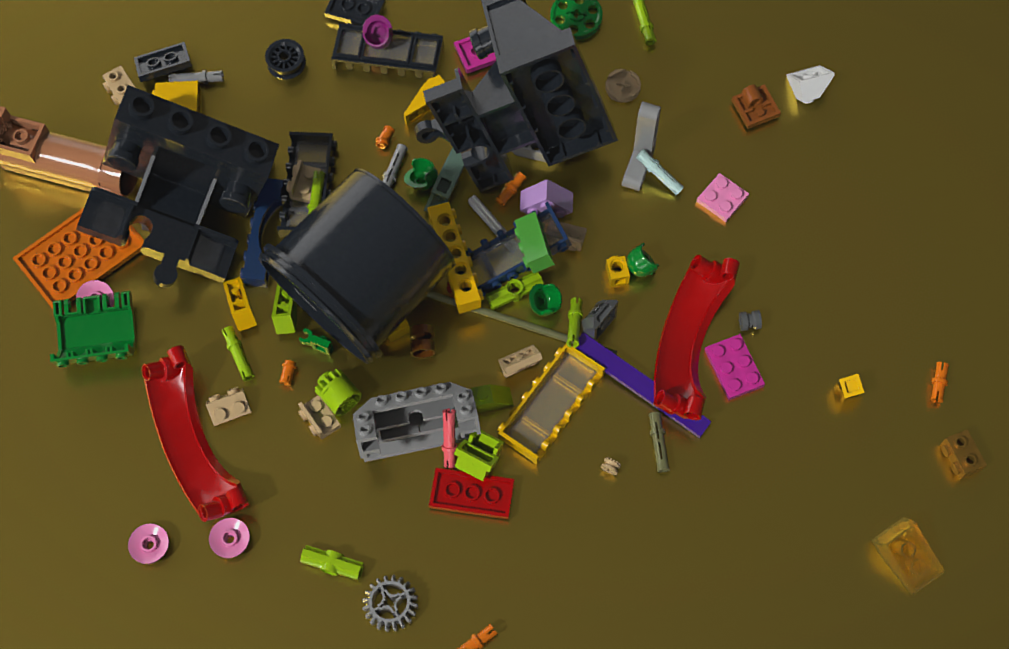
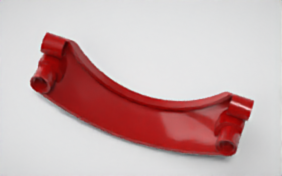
(678, 353)
(178, 426)

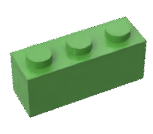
(533, 242)

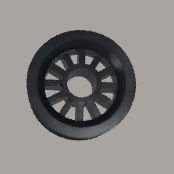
(288, 50)

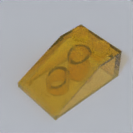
(908, 555)

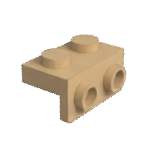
(227, 406)

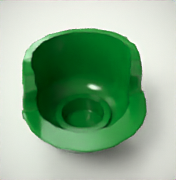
(422, 175)
(640, 262)
(545, 299)

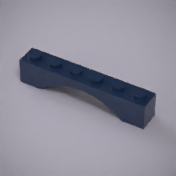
(267, 203)

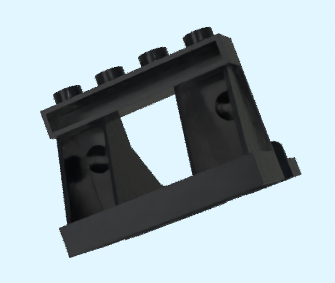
(529, 95)
(183, 168)

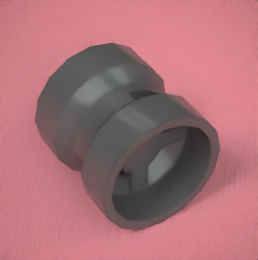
(749, 320)

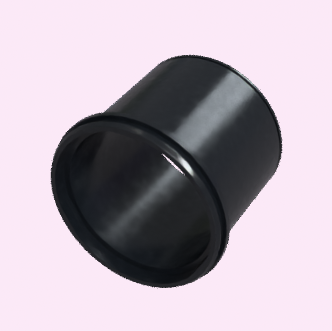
(359, 263)

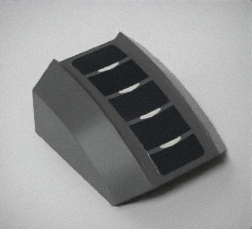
(599, 318)

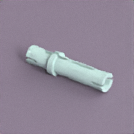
(664, 176)

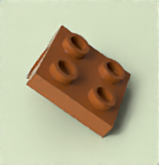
(755, 105)

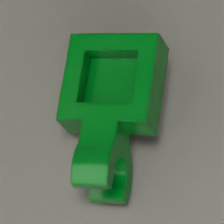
(318, 343)

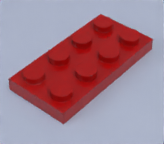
(466, 494)

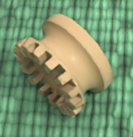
(610, 466)

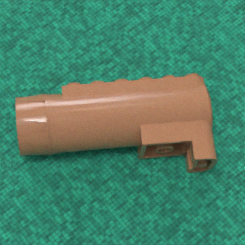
(36, 152)

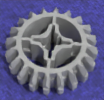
(382, 587)

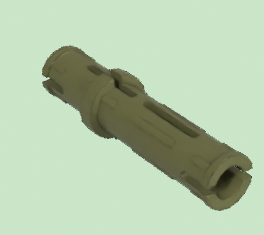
(662, 464)

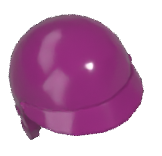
(377, 32)

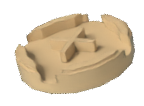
(623, 85)

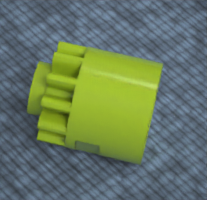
(337, 392)

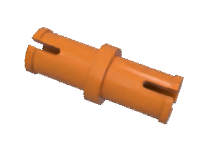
(510, 189)
(939, 382)
(478, 640)

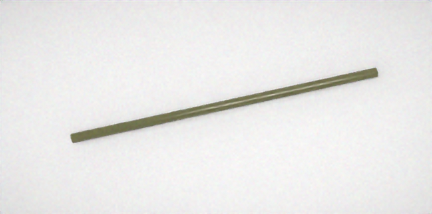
(508, 319)

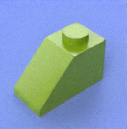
(492, 397)

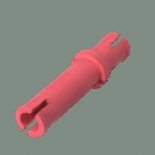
(449, 445)

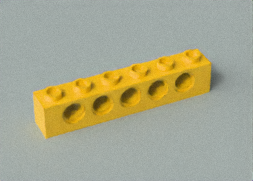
(464, 300)

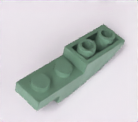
(446, 180)

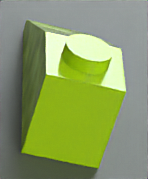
(284, 312)

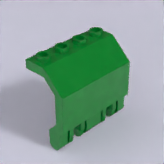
(94, 330)

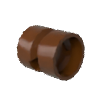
(422, 341)

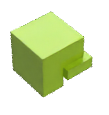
(478, 454)

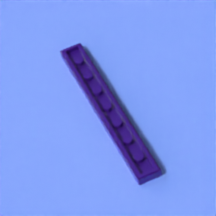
(633, 380)

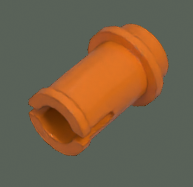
(384, 138)
(287, 372)

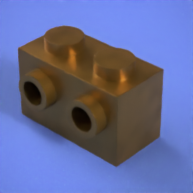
(963, 454)

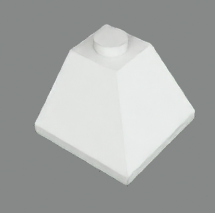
(810, 83)

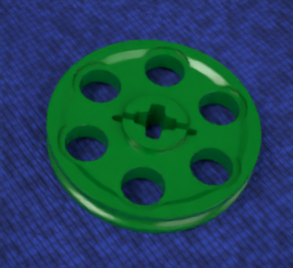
(579, 22)

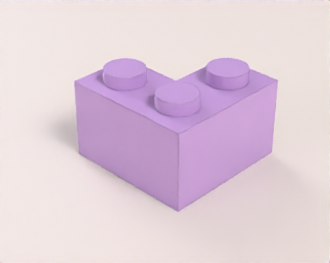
(536, 196)

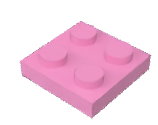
(722, 197)

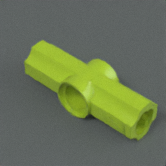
(504, 295)
(332, 562)

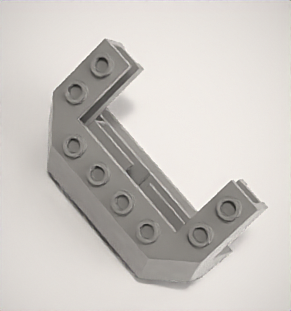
(413, 420)

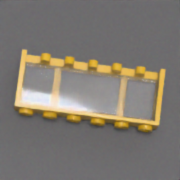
(550, 403)

